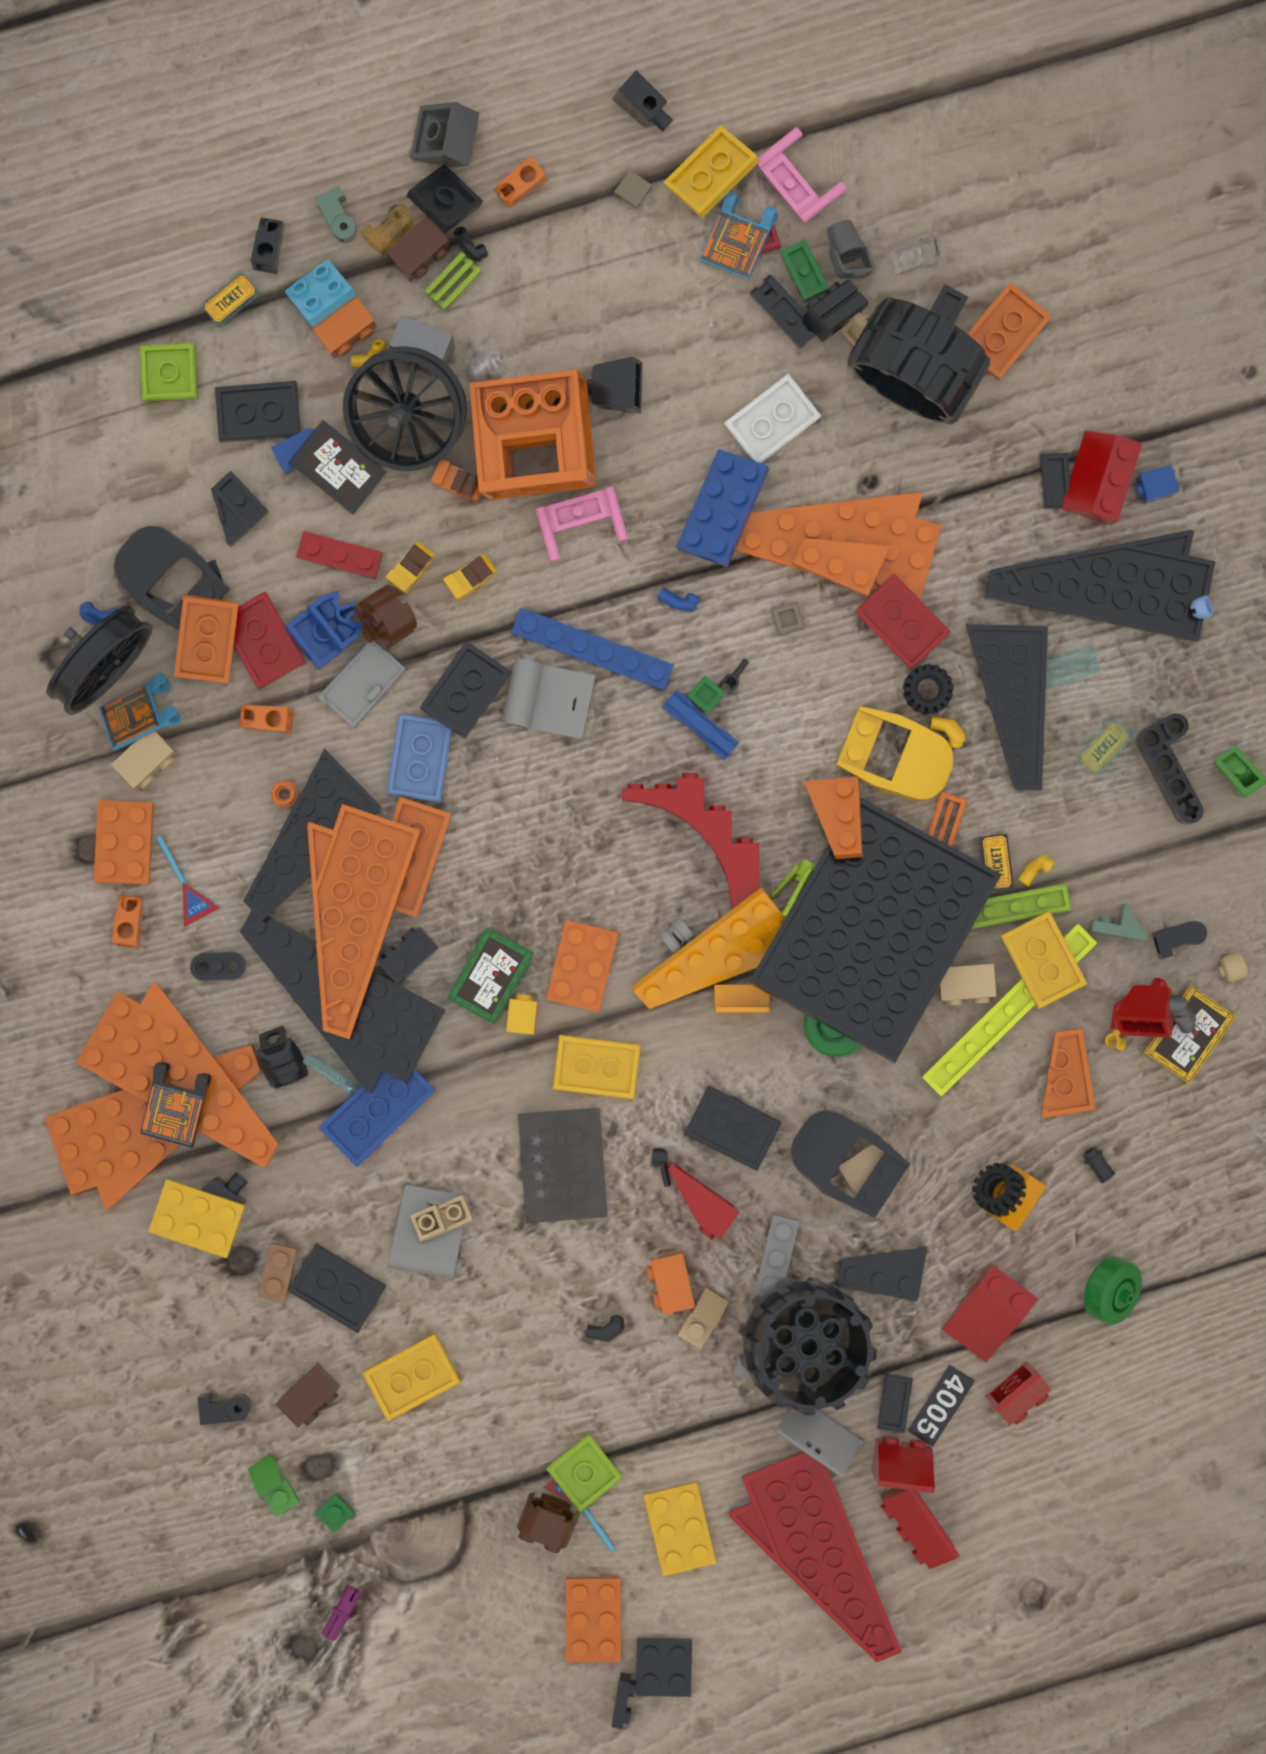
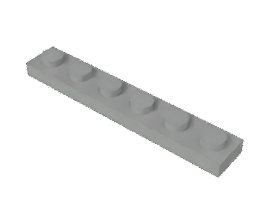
(772, 1269)

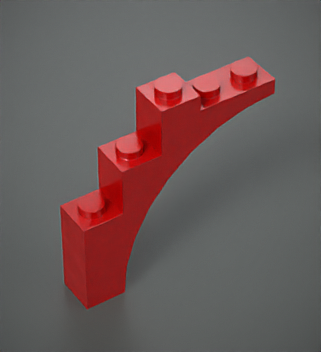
(737, 859)

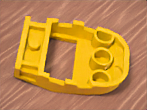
(922, 766)

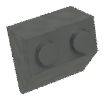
(445, 134)

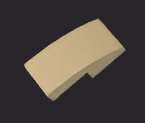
(442, 1218)

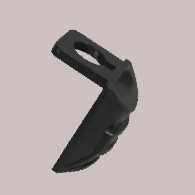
(281, 1060)

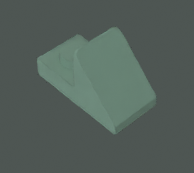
(1126, 926)

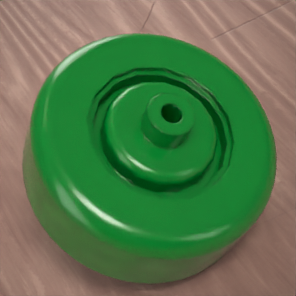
(828, 1040)
(1112, 1290)

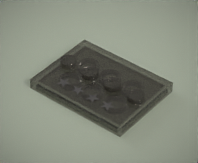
(562, 1165)

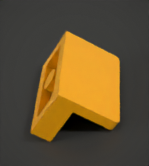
(740, 999)
(1033, 1192)

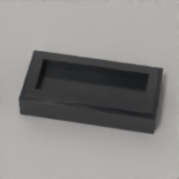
(1054, 479)
(894, 1403)

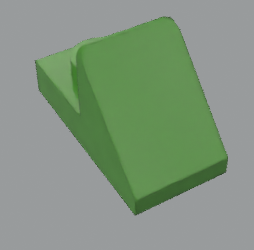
(1240, 772)
(273, 1485)

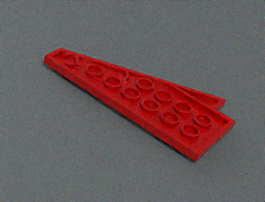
(808, 1535)

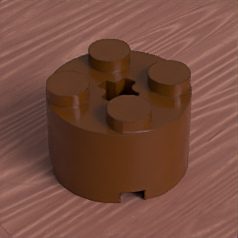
(385, 617)
(547, 1522)

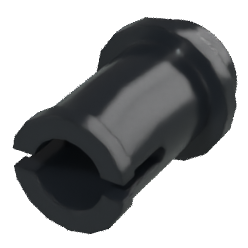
(1098, 1164)

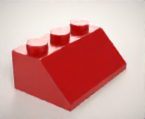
(1101, 476)
(919, 1527)

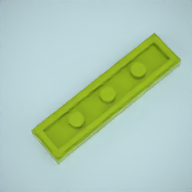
(1024, 905)

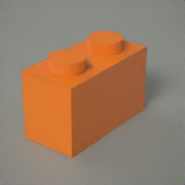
(345, 328)
(671, 1282)

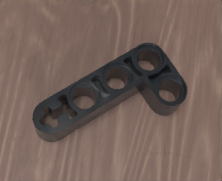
(1174, 771)

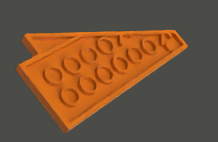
(877, 521)
(103, 1141)

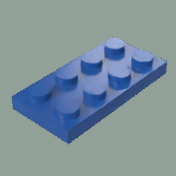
(722, 508)
(372, 1117)

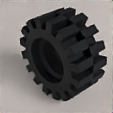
(928, 672)
(990, 1180)

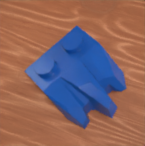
(324, 629)

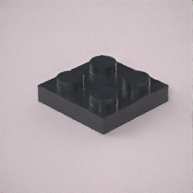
(444, 198)
(663, 1667)

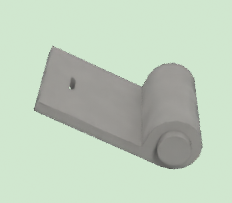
(545, 696)
(433, 1256)

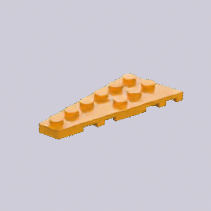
(718, 953)

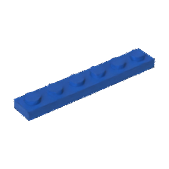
(592, 649)

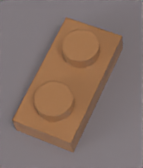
(277, 1272)

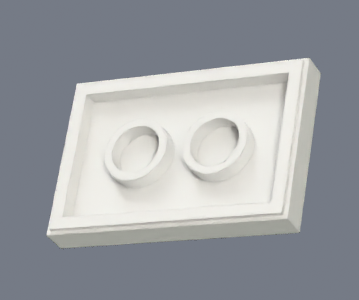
(772, 419)

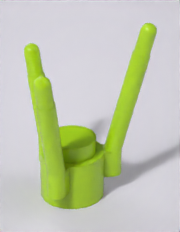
(803, 873)

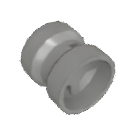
(681, 931)

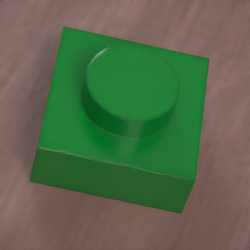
(706, 694)
(335, 1512)

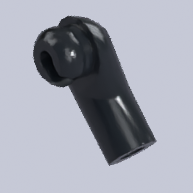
(466, 245)
(608, 1332)

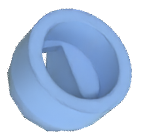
(1203, 607)

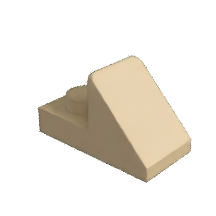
(703, 1318)

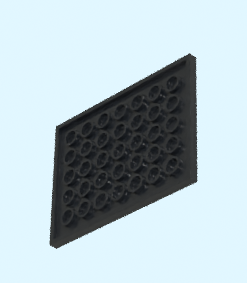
(876, 932)

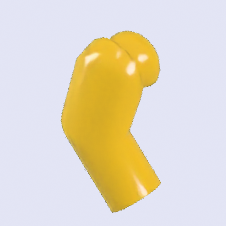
(358, 360)
(951, 728)
(1033, 868)

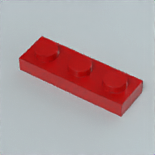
(339, 555)

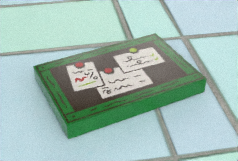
(490, 975)

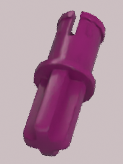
(341, 1613)

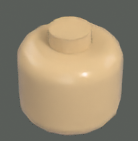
(1233, 967)

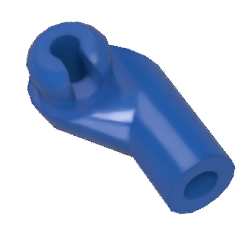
(676, 602)
(93, 615)

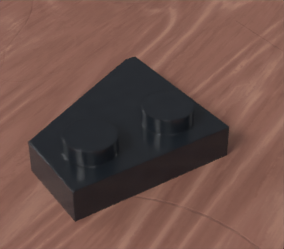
(236, 507)

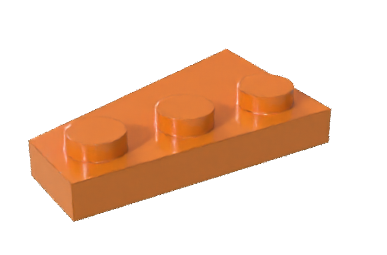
(842, 562)
(839, 813)
(1068, 1076)

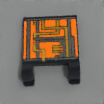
(172, 1110)

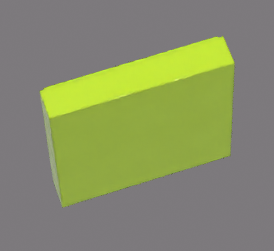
(168, 372)
(584, 1472)

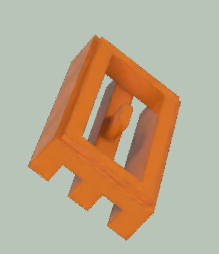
(952, 799)

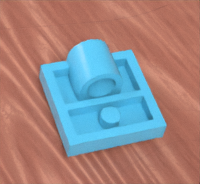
(320, 293)

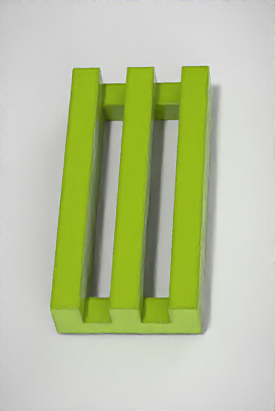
(446, 273)

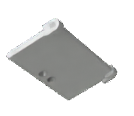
(362, 683)
(833, 1441)

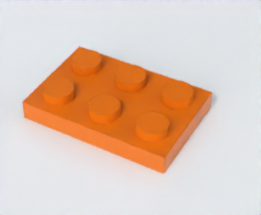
(1008, 328)
(206, 639)
(123, 842)
(582, 965)
(593, 1619)

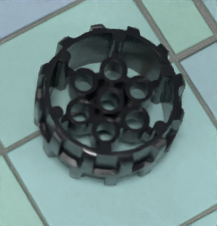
(919, 360)
(850, 1366)

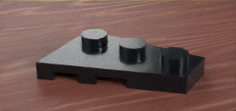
(886, 1273)

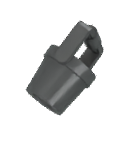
(847, 247)

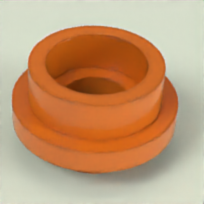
(275, 794)

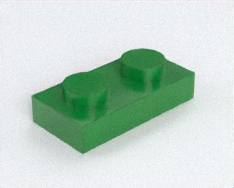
(804, 271)

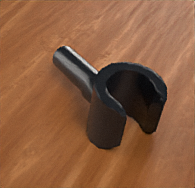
(732, 679)
(659, 1156)

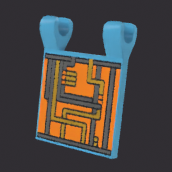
(736, 241)
(137, 714)

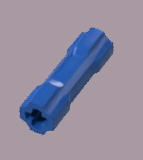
(685, 712)

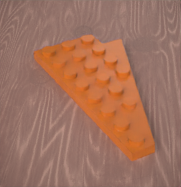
(354, 891)
(140, 1035)

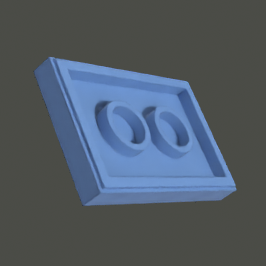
(419, 758)

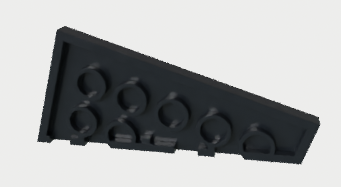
(1014, 680)
(289, 858)

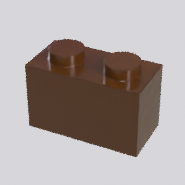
(418, 250)
(308, 1395)

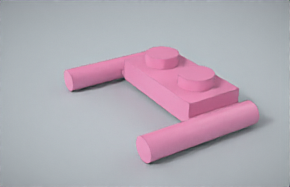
(791, 184)
(577, 513)

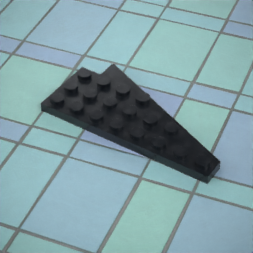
(1124, 584)
(391, 1021)

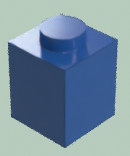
(1156, 484)

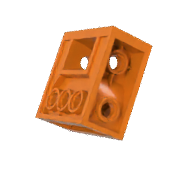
(522, 428)

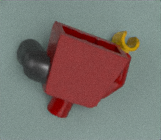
(1149, 1013)

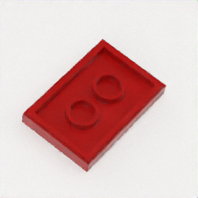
(902, 621)
(264, 643)

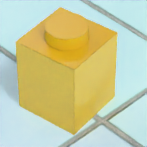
(522, 1014)

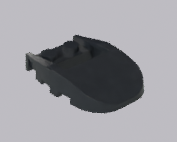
(148, 557)
(824, 1145)

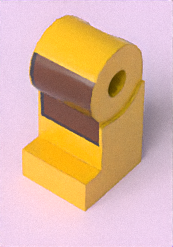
(411, 568)
(470, 577)

